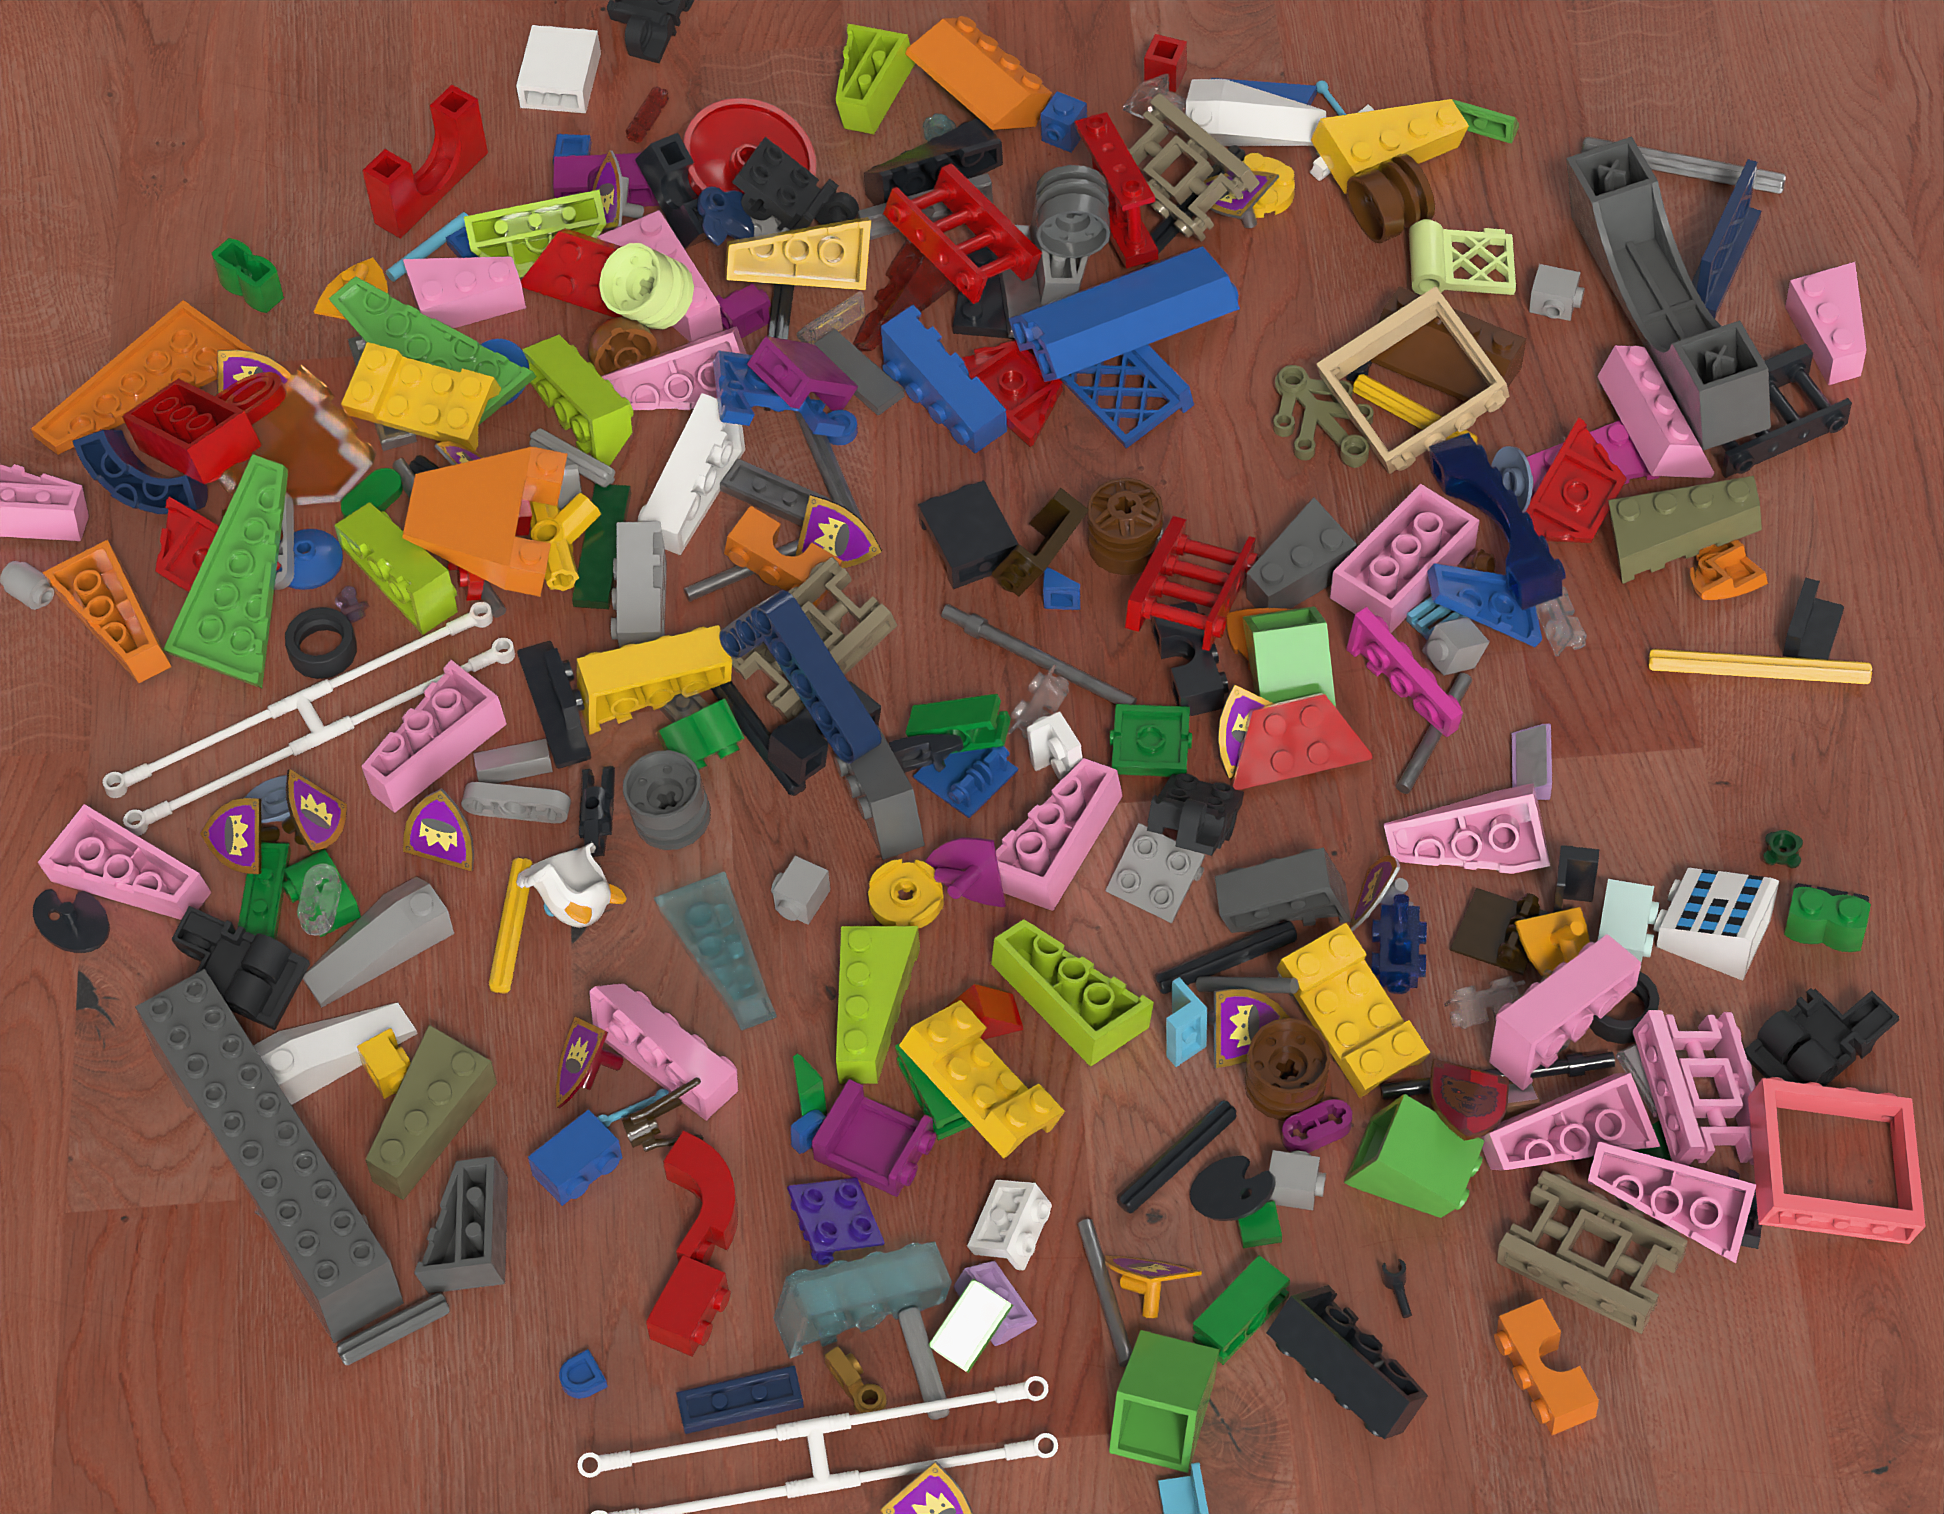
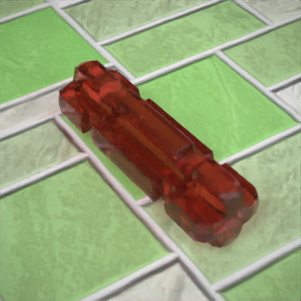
(647, 114)

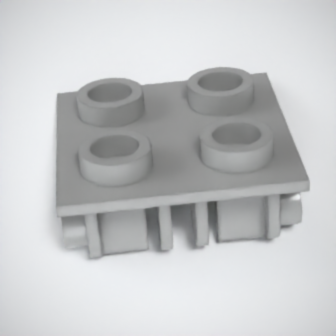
(1155, 873)

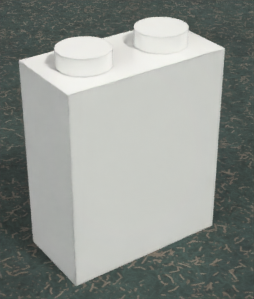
(558, 69)

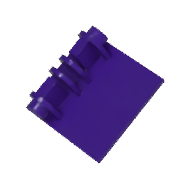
(834, 1217)

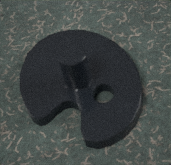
(81, 924)
(1224, 1193)

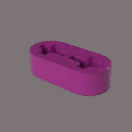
(1316, 1126)

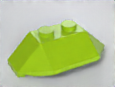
(529, 228)

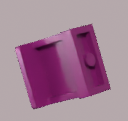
(801, 368)
(872, 1141)

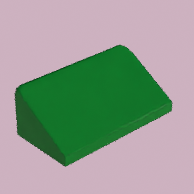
(809, 1087)

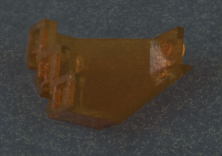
(311, 442)

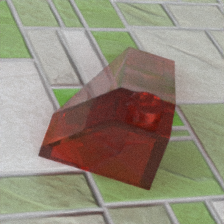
(911, 282)

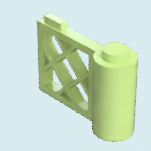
(1433, 259)

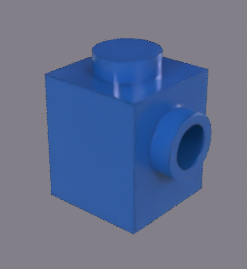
(1058, 121)

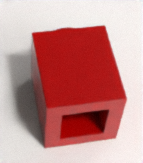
(1168, 57)

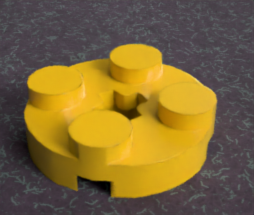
(1281, 193)
(907, 876)

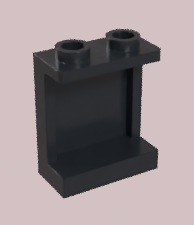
(967, 532)

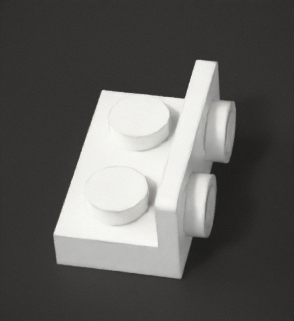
(1053, 744)
(1011, 1222)

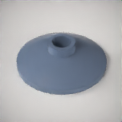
(1515, 474)
(273, 799)

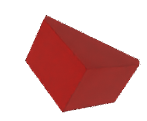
(993, 1008)

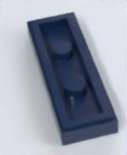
(740, 1399)

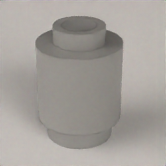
(26, 584)

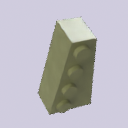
(1681, 522)
(428, 1111)

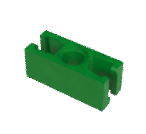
(970, 718)
(945, 1116)
(1241, 1308)

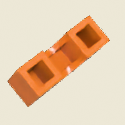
(752, 547)
(1558, 1397)

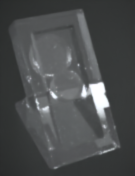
(1140, 99)

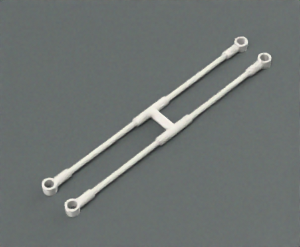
(302, 702)
(814, 1430)

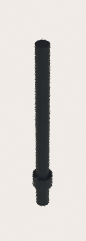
(1572, 1065)

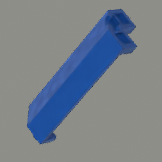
(1125, 313)

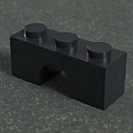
(666, 172)
(1198, 682)
(800, 745)

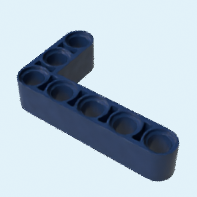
(809, 669)

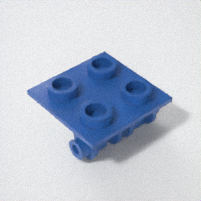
(969, 778)

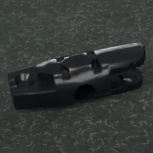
(597, 809)

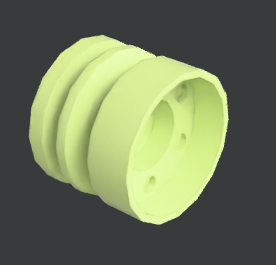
(646, 286)

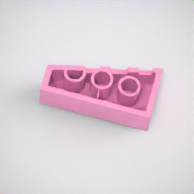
(434, 737)
(118, 865)
(1561, 1008)

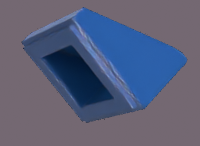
(1060, 591)

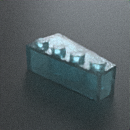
(717, 941)
(858, 1294)

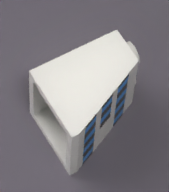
(1717, 918)

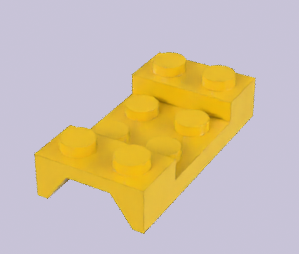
(418, 396)
(1352, 1010)
(977, 1080)

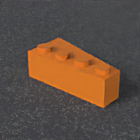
(107, 604)

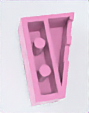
(40, 506)

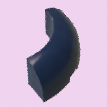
(130, 480)

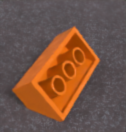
(980, 74)

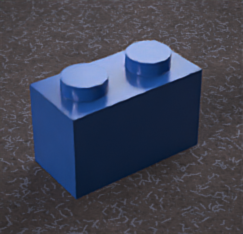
(575, 1158)

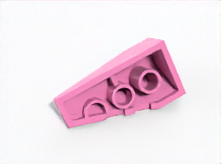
(676, 376)
(1482, 832)

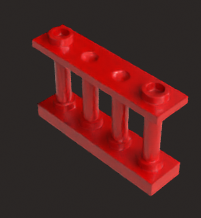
(1126, 189)
(980, 216)
(1166, 563)

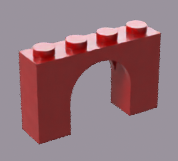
(459, 143)

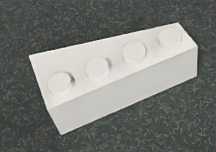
(693, 474)

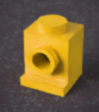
(384, 1062)

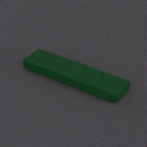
(600, 548)

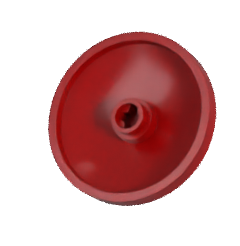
(728, 134)

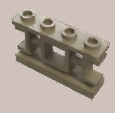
(1198, 149)
(847, 651)
(1578, 1277)

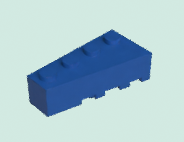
(940, 381)

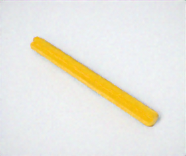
(1760, 666)

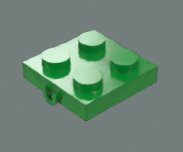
(1150, 740)

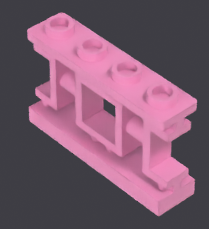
(1675, 1089)

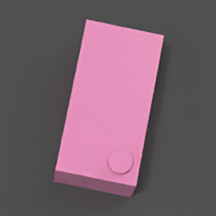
(1393, 561)

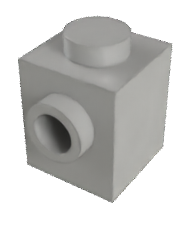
(1556, 292)
(1455, 646)
(800, 890)
(1296, 1179)

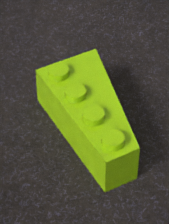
(398, 567)
(872, 984)
(1072, 996)

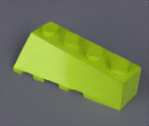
(580, 398)

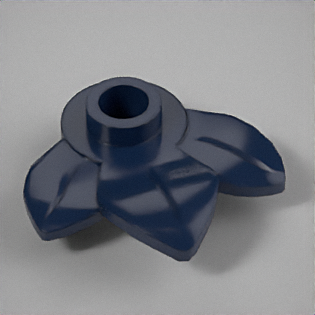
(725, 217)

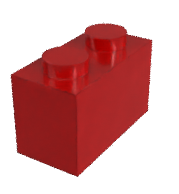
(688, 1306)

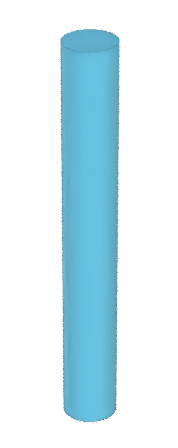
(427, 246)

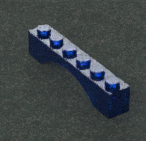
(1466, 474)

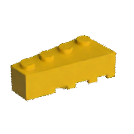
(1371, 137)
(810, 256)
(650, 674)

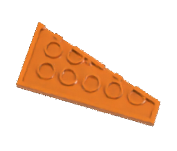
(175, 347)

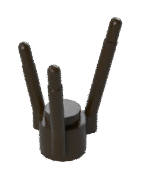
(642, 1125)

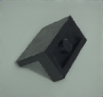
(1812, 625)
(1575, 875)

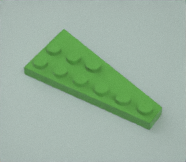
(403, 328)
(232, 597)

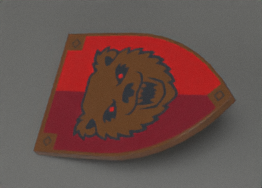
(1468, 1098)

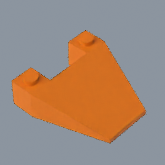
(473, 513)

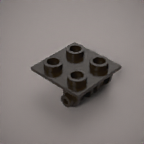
(1490, 930)

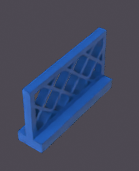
(1155, 371)

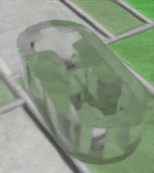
(311, 898)

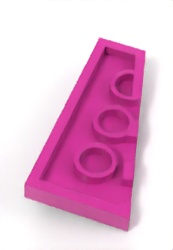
(1616, 443)
(1407, 678)

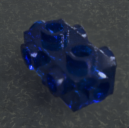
(1399, 939)

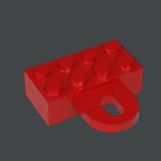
(204, 431)

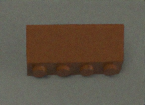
(1438, 360)

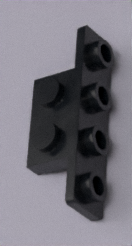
(555, 702)

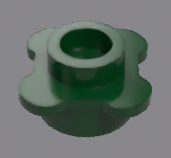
(1783, 840)

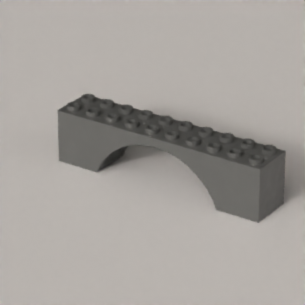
(1706, 366)
(274, 1155)

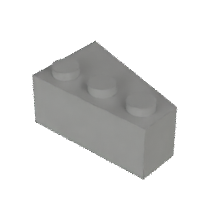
(640, 583)

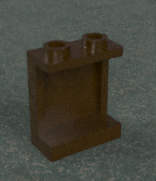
(1055, 522)

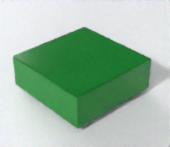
(1260, 1227)

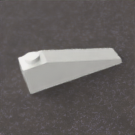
(1250, 116)
(323, 1051)

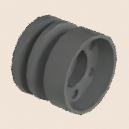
(1072, 211)
(667, 800)

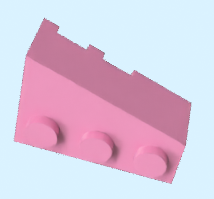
(464, 288)
(1830, 320)

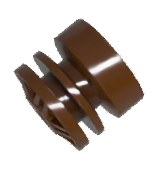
(1390, 198)
(1124, 525)
(1283, 1050)

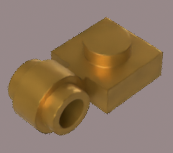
(847, 1374)

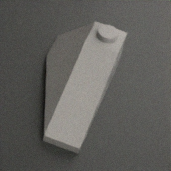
(384, 937)

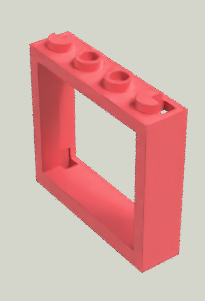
(1828, 1215)

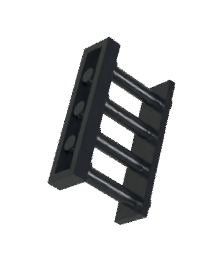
(1783, 369)

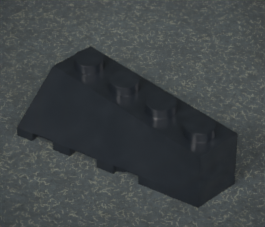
(969, 147)
(1347, 1361)

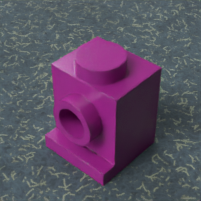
(745, 309)

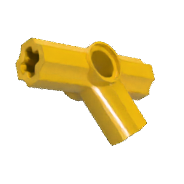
(561, 530)

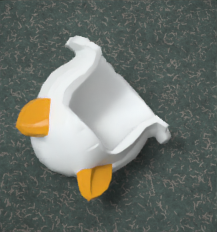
(572, 886)

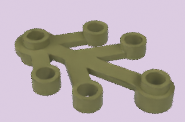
(1317, 412)

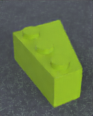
(871, 76)

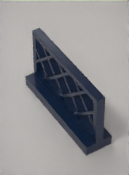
(1728, 242)

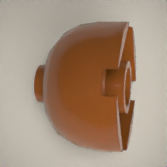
(620, 344)

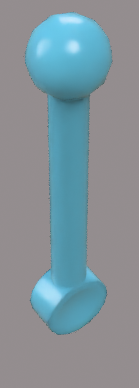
(1322, 88)
(607, 1120)

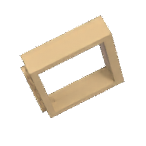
(1386, 335)

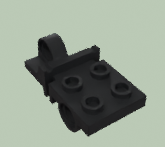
(648, 24)
(788, 191)
(1198, 810)
(250, 971)
(1816, 1040)

